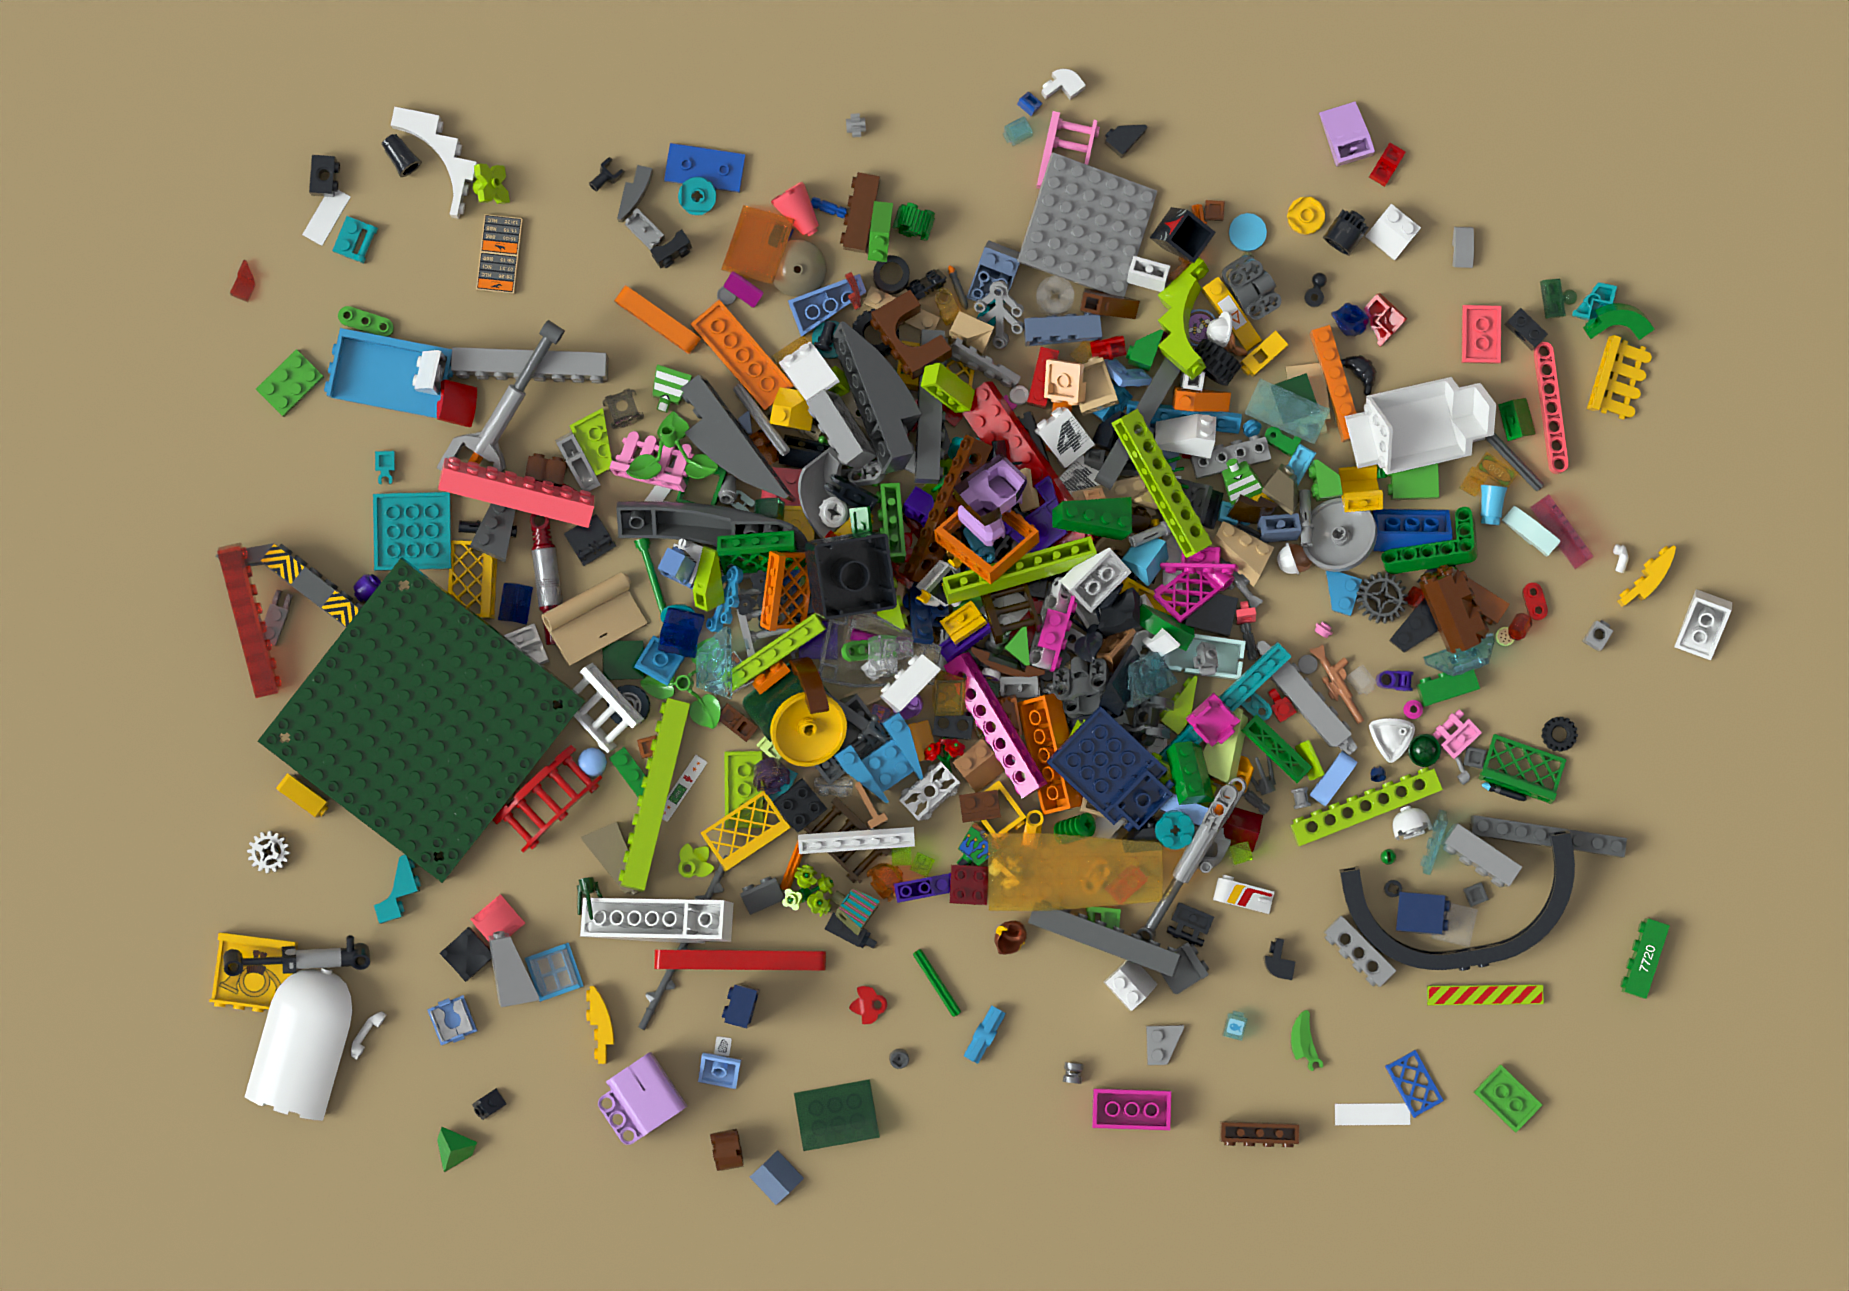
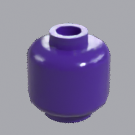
(366, 586)

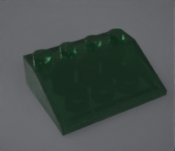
(836, 1115)

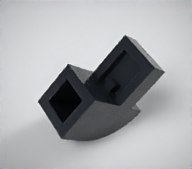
(1275, 965)

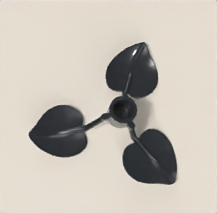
(1089, 645)

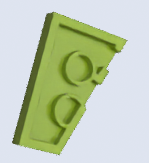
(593, 440)

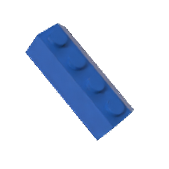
(1410, 527)

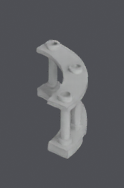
(751, 636)

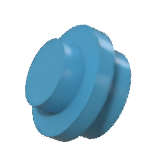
(1252, 428)

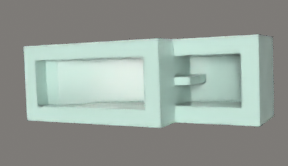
(1531, 531)

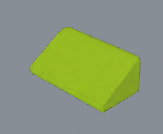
(1307, 752)

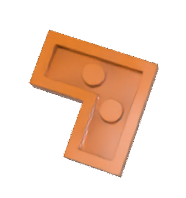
(770, 677)

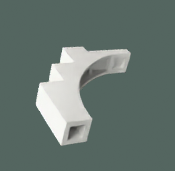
(427, 127)

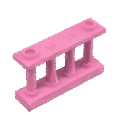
(1054, 142)

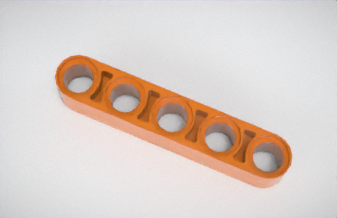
(657, 319)

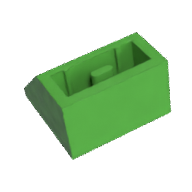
(1325, 482)

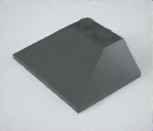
(831, 769)

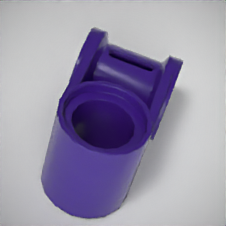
(1398, 680)

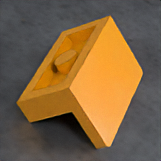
(922, 737)

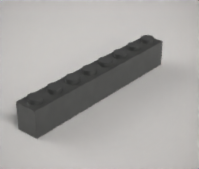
(929, 427)
(1540, 836)
(1108, 940)

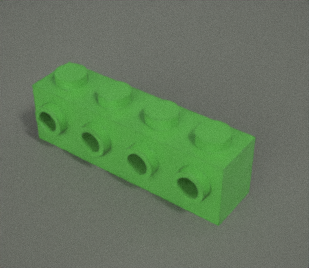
(892, 519)

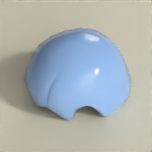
(592, 762)

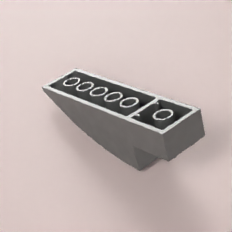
(880, 396)
(726, 441)

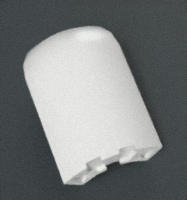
(302, 1044)

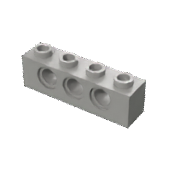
(1384, 969)

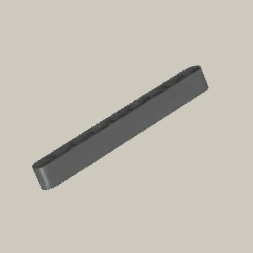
(1147, 407)

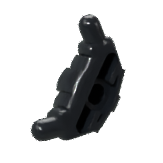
(1362, 370)

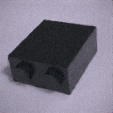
(1214, 616)

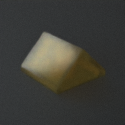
(948, 694)

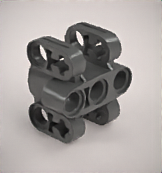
(1251, 287)
(1081, 685)
(1150, 727)

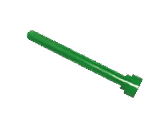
(643, 546)

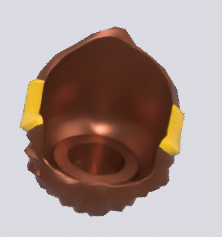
(1010, 937)

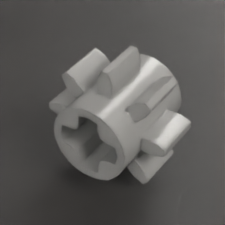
(855, 125)

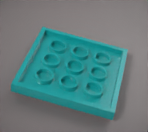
(412, 528)

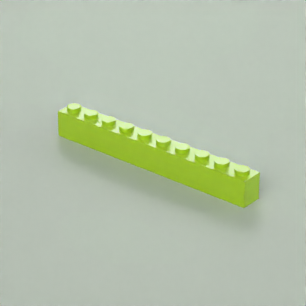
(655, 794)

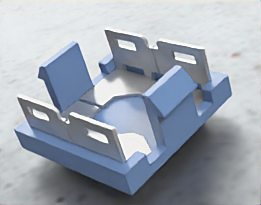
(452, 1020)

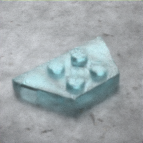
(1462, 661)
(715, 664)
(1148, 677)

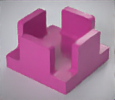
(1213, 720)

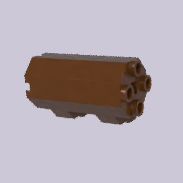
(1453, 609)

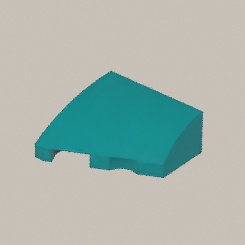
(1600, 296)

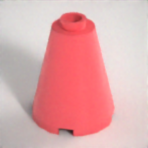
(797, 205)

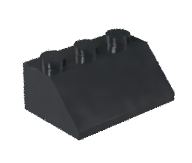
(1117, 691)

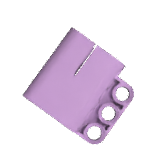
(642, 1098)

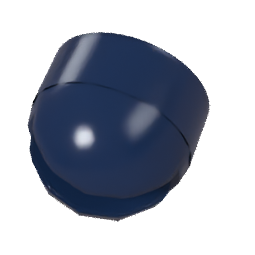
(1378, 774)

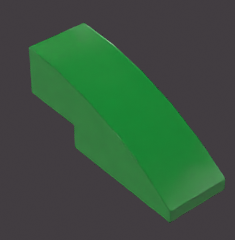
(1155, 620)

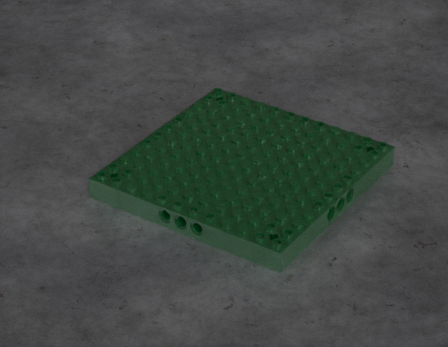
(421, 720)

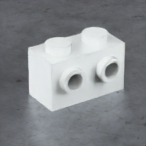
(1148, 274)

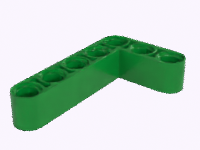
(1436, 551)

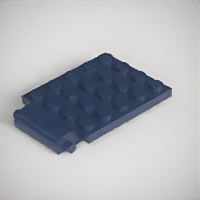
(1112, 771)

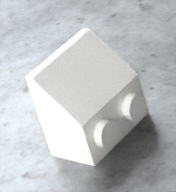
(1393, 232)

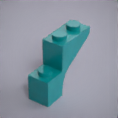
(404, 884)

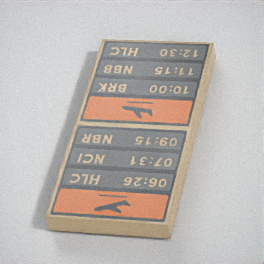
(499, 254)

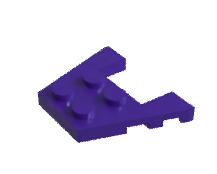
(1041, 518)

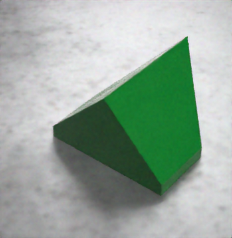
(454, 1148)

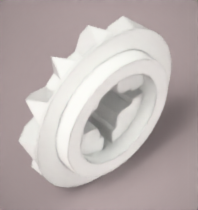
(840, 507)

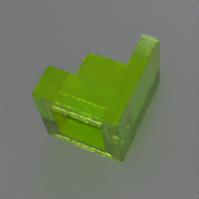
(1240, 853)
(901, 856)

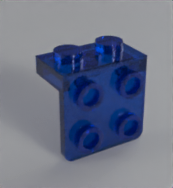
(680, 632)

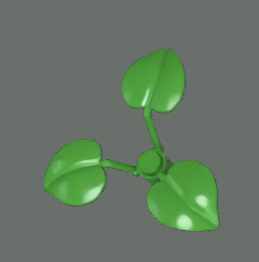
(669, 433)
(703, 712)

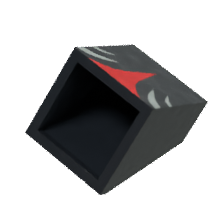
(1182, 234)

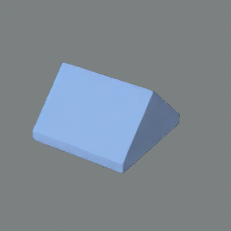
(719, 1070)

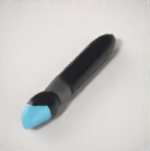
(1503, 791)

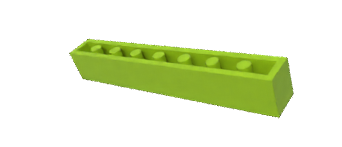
(1027, 569)

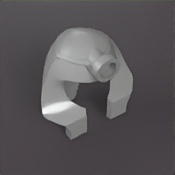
(1215, 852)

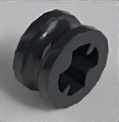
(1391, 894)

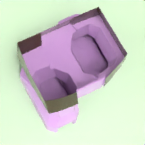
(987, 496)

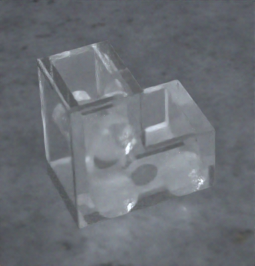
(885, 652)

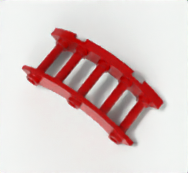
(534, 786)

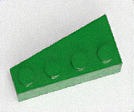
(1095, 517)

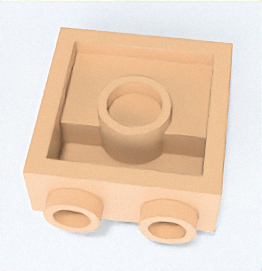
(1064, 382)

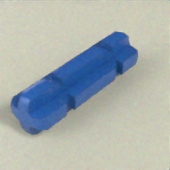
(828, 207)

